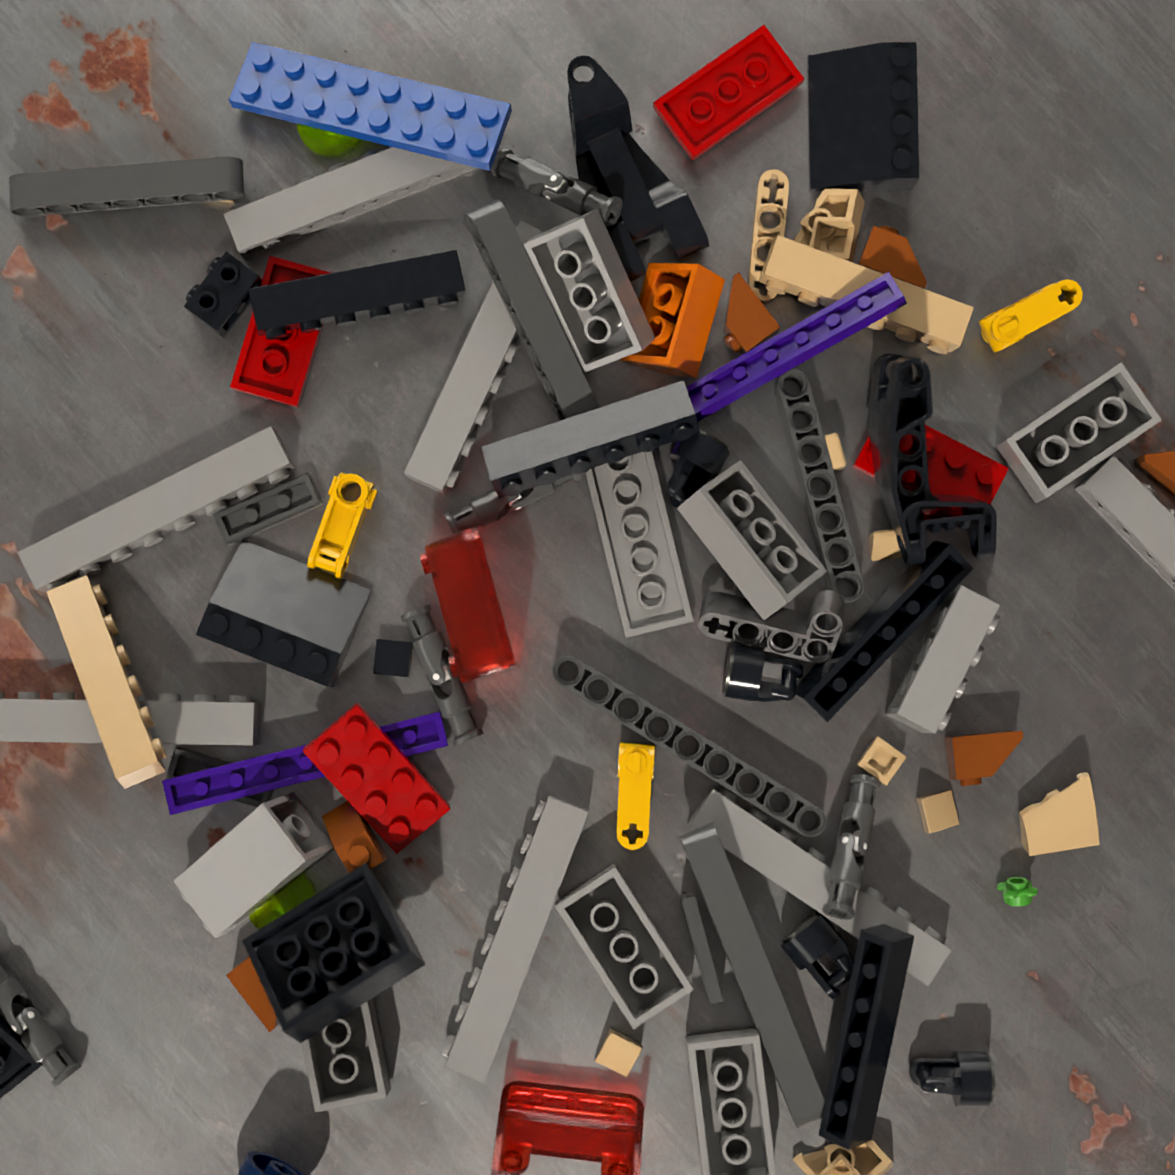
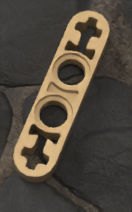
(762, 235)

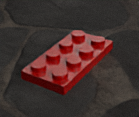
(728, 92)
(282, 365)
(951, 467)
(376, 778)

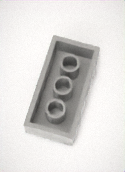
(589, 291)
(1079, 433)
(751, 539)
(943, 660)
(623, 946)
(347, 1061)
(730, 1103)

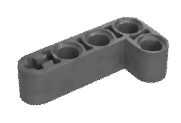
(785, 632)

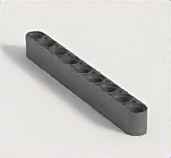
(705, 750)
(754, 974)

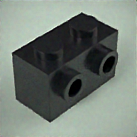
(222, 294)

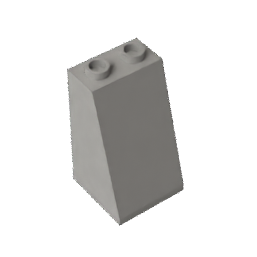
(253, 863)

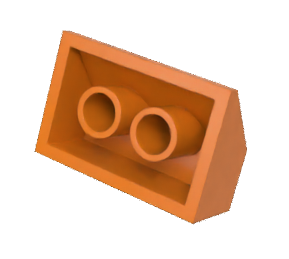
(680, 311)

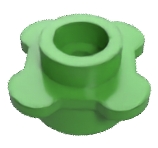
(1017, 891)

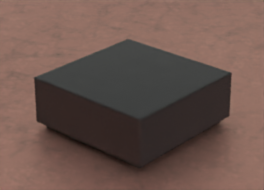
(392, 658)

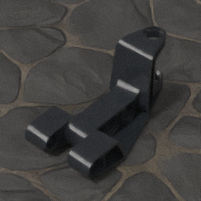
(620, 168)
(901, 408)

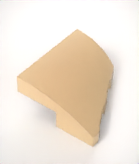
(833, 223)
(1061, 820)
(836, 1160)

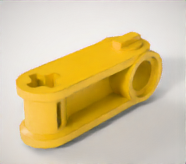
(1029, 314)
(341, 524)
(634, 794)

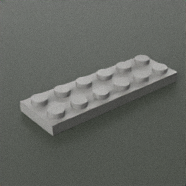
(638, 545)

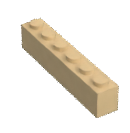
(827, 278)
(106, 682)

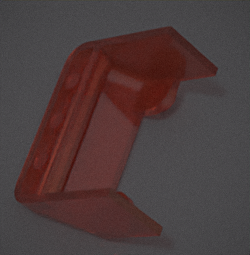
(469, 606)
(567, 1125)

